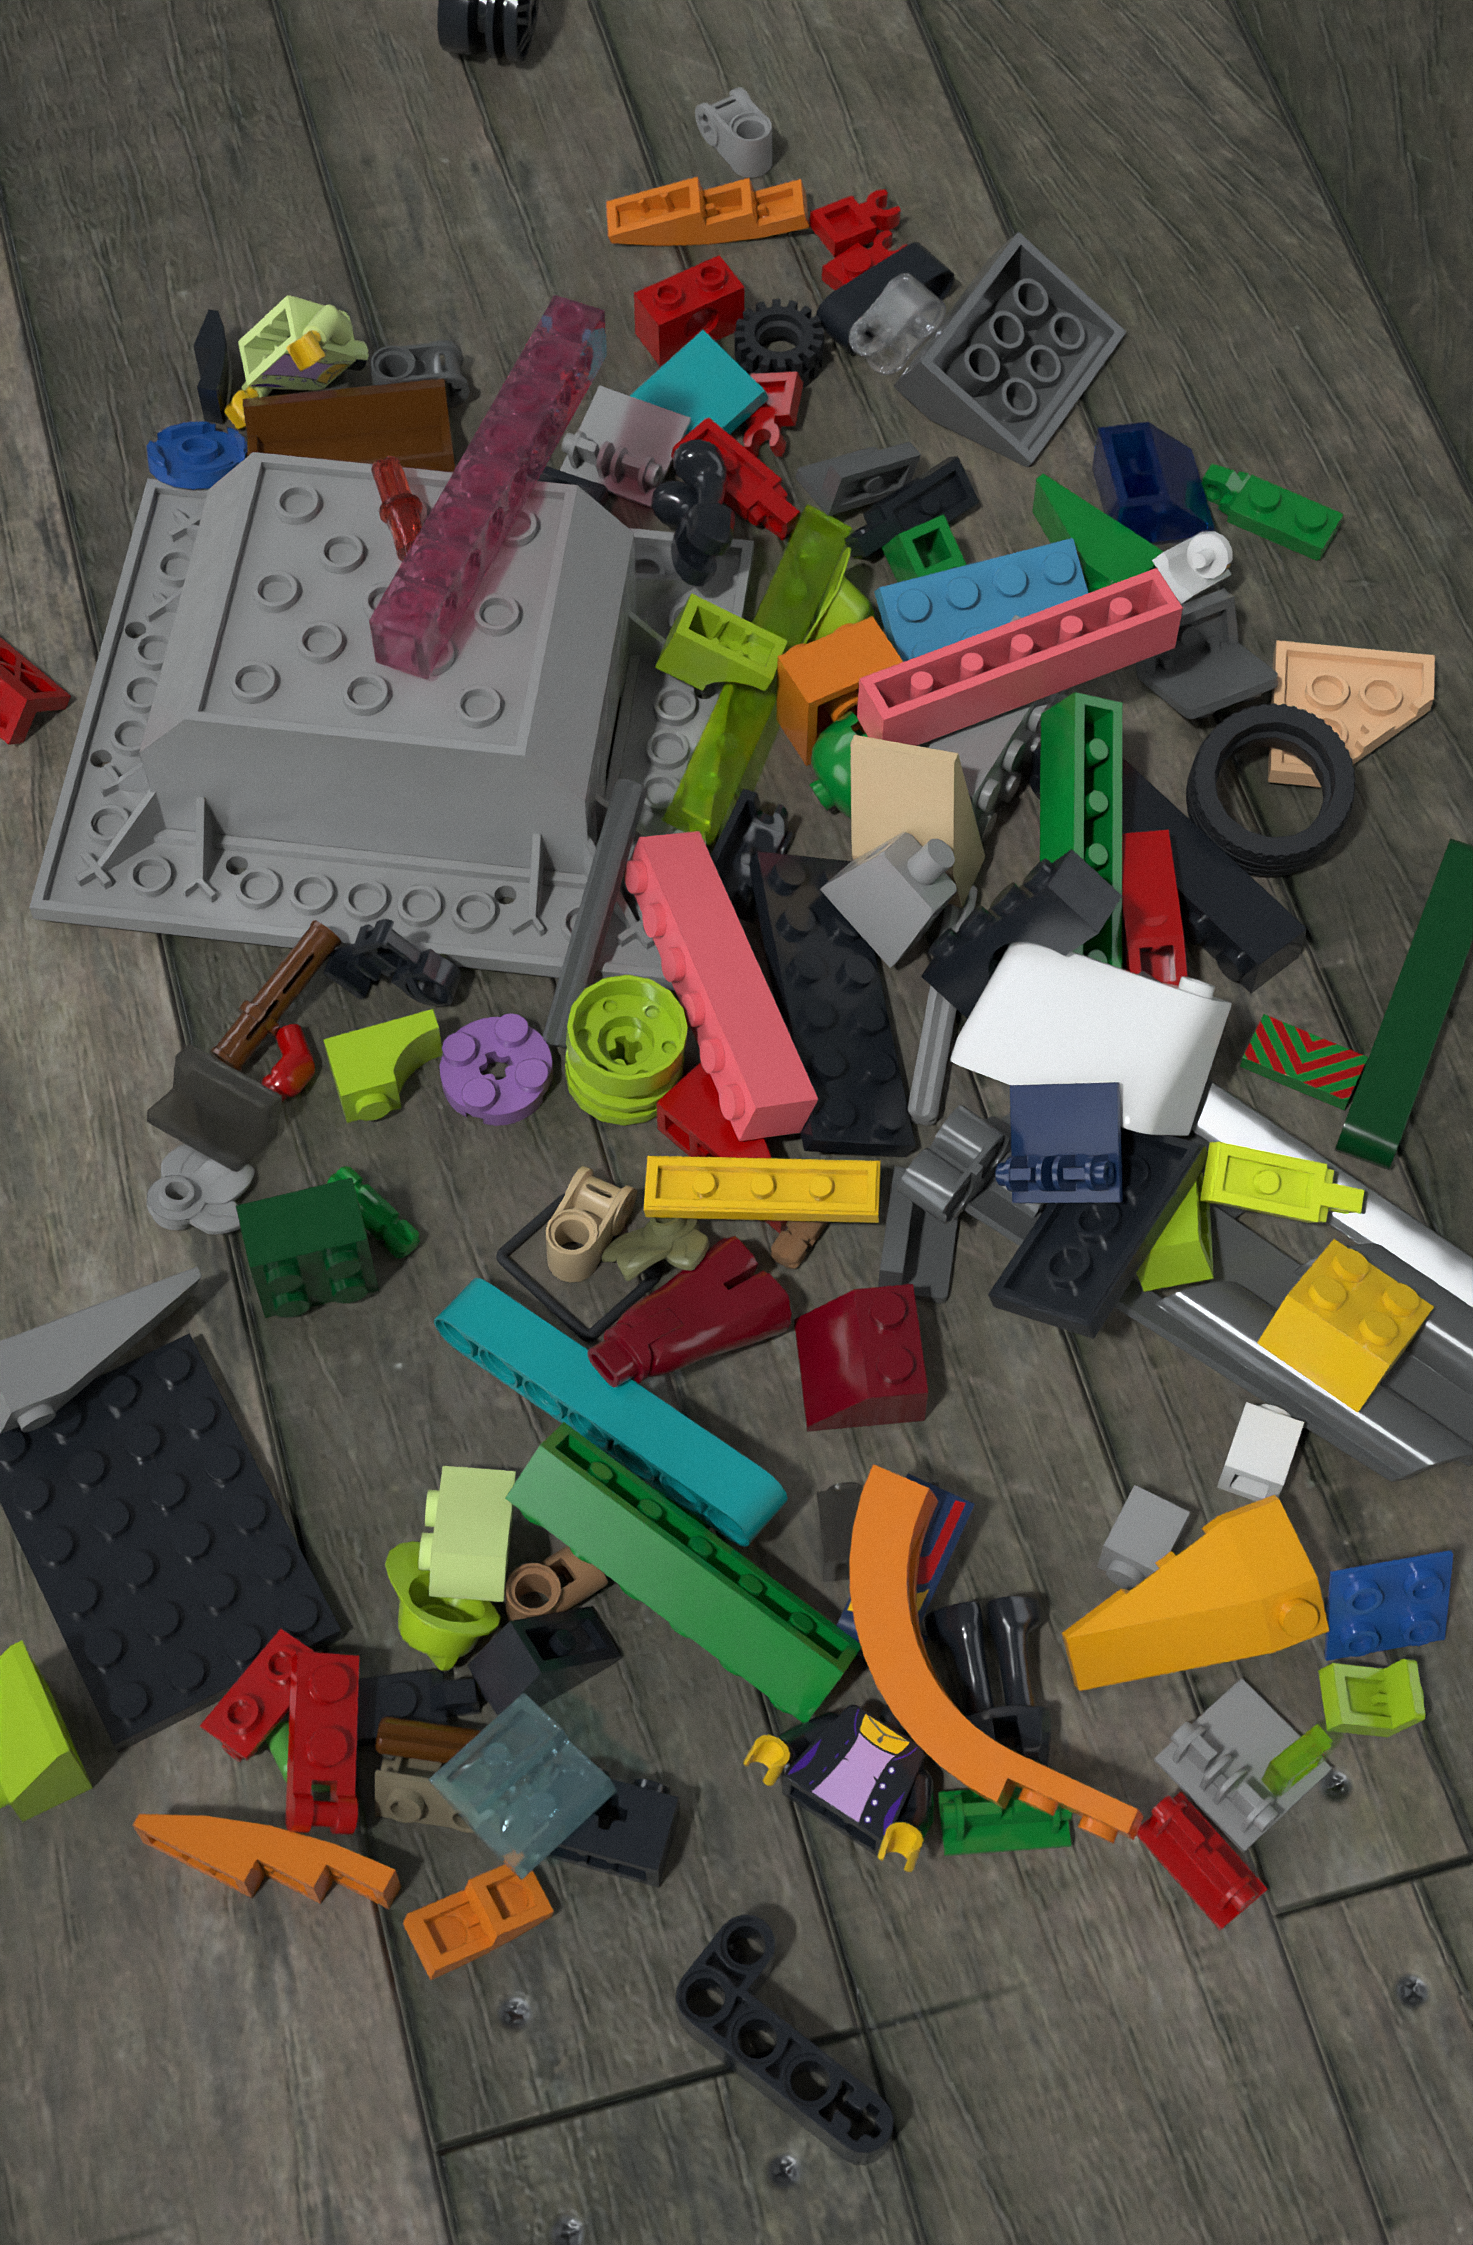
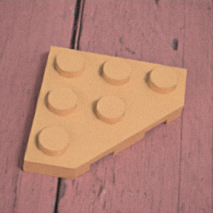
(1355, 691)

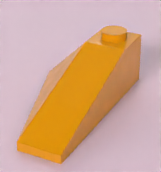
(1218, 1601)

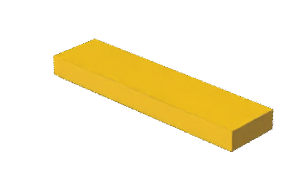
(762, 1189)

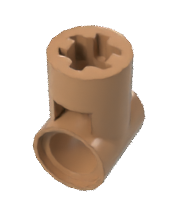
(542, 1577)

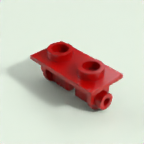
(256, 1699)
(1200, 1860)

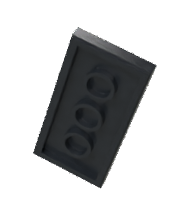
(1088, 1253)

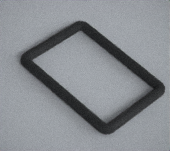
(552, 1304)

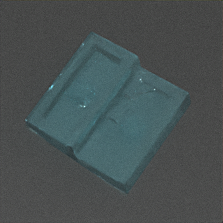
(522, 1785)

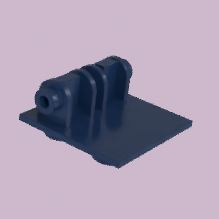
(1064, 1144)

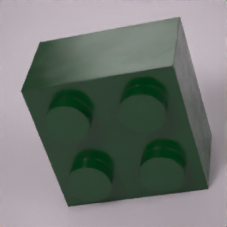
(307, 1248)

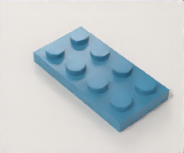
(977, 597)

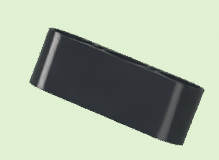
(852, 300)

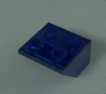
(1150, 482)

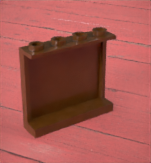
(356, 424)

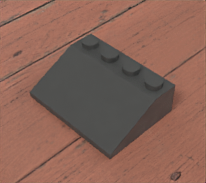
(1011, 354)

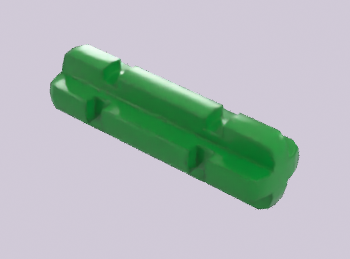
(380, 1216)

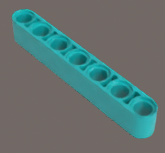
(620, 1420)

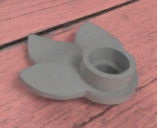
(204, 1192)

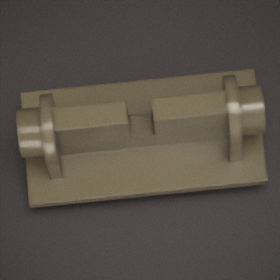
(409, 1797)

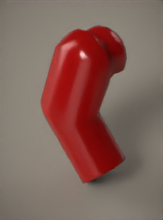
(294, 1067)

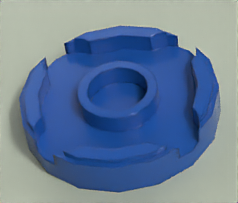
(195, 454)

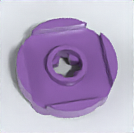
(496, 1040)

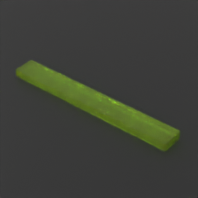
(742, 709)

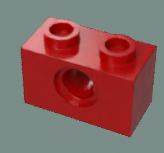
(683, 305)

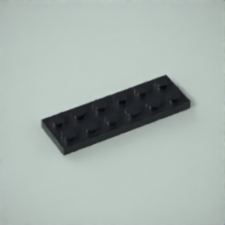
(832, 1008)

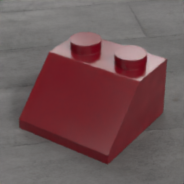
(862, 1360)

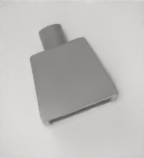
(894, 893)

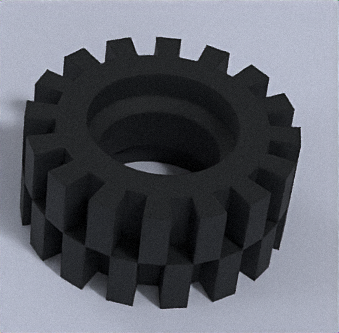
(785, 325)

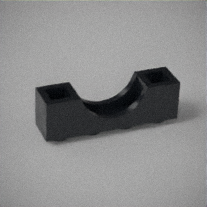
(1054, 907)

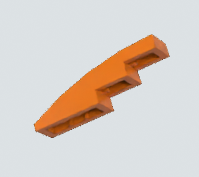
(694, 216)
(247, 1852)

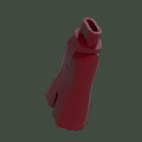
(694, 1317)

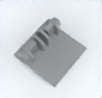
(624, 445)
(1223, 1761)

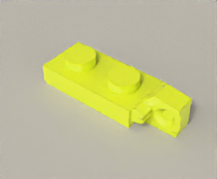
(1275, 1184)

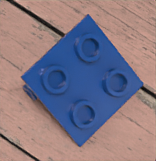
(1387, 1605)

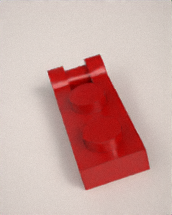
(322, 1742)

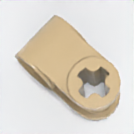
(587, 1215)

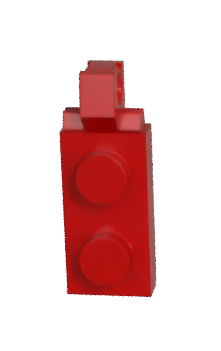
(752, 486)

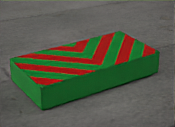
(1303, 1062)

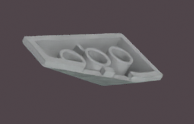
(60, 1358)

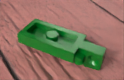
(1272, 511)

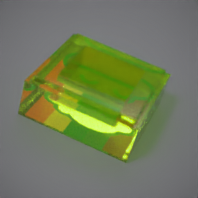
(1297, 1761)

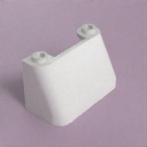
(1096, 1023)

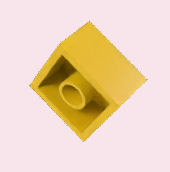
(1345, 1324)

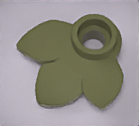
(661, 1238)

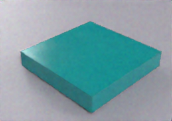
(704, 384)

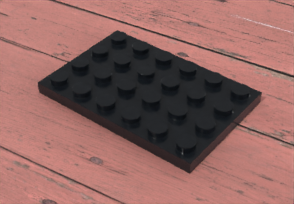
(157, 1542)

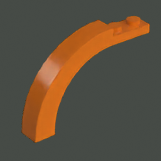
(884, 1604)

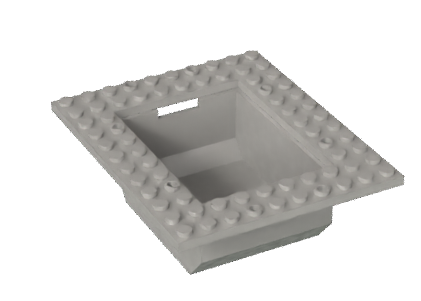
(352, 789)

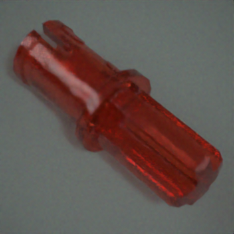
(399, 506)

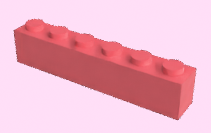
(1020, 661)
(719, 986)

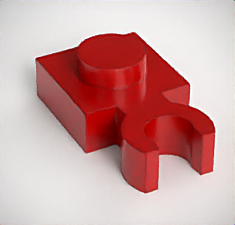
(848, 222)
(857, 260)
(779, 410)

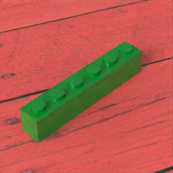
(1085, 799)
(683, 1572)

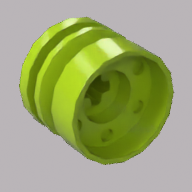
(624, 1048)

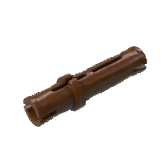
(275, 997)

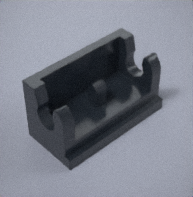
(744, 835)

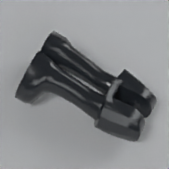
(696, 511)
(1010, 1623)

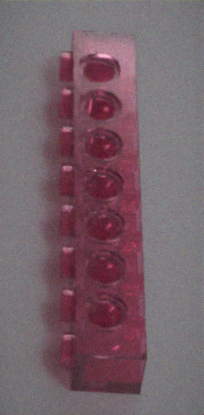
(488, 488)

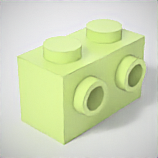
(470, 1534)

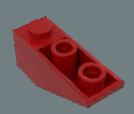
(1151, 908)

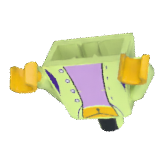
(297, 349)

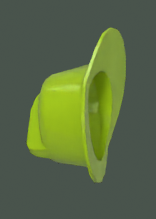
(840, 604)
(431, 1624)

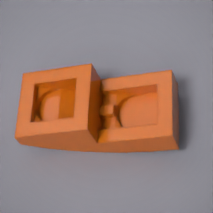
(476, 1920)

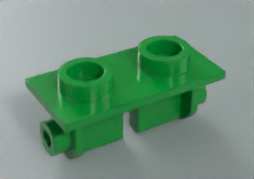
(979, 1826)

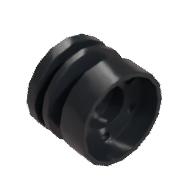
(505, 24)

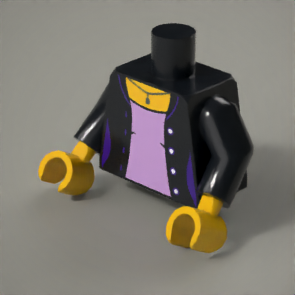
(855, 1777)

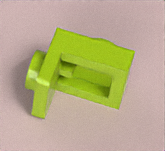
(1372, 1698)

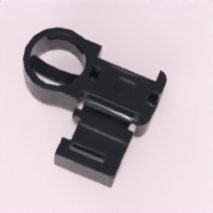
(381, 950)

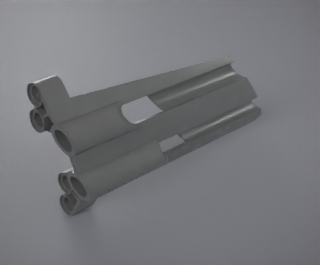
(1421, 1406)

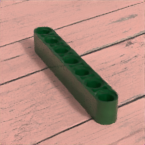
(1413, 1015)

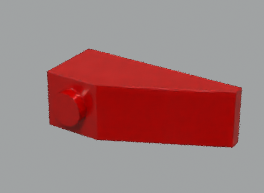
(695, 1123)

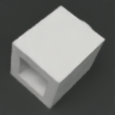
(1260, 1452)

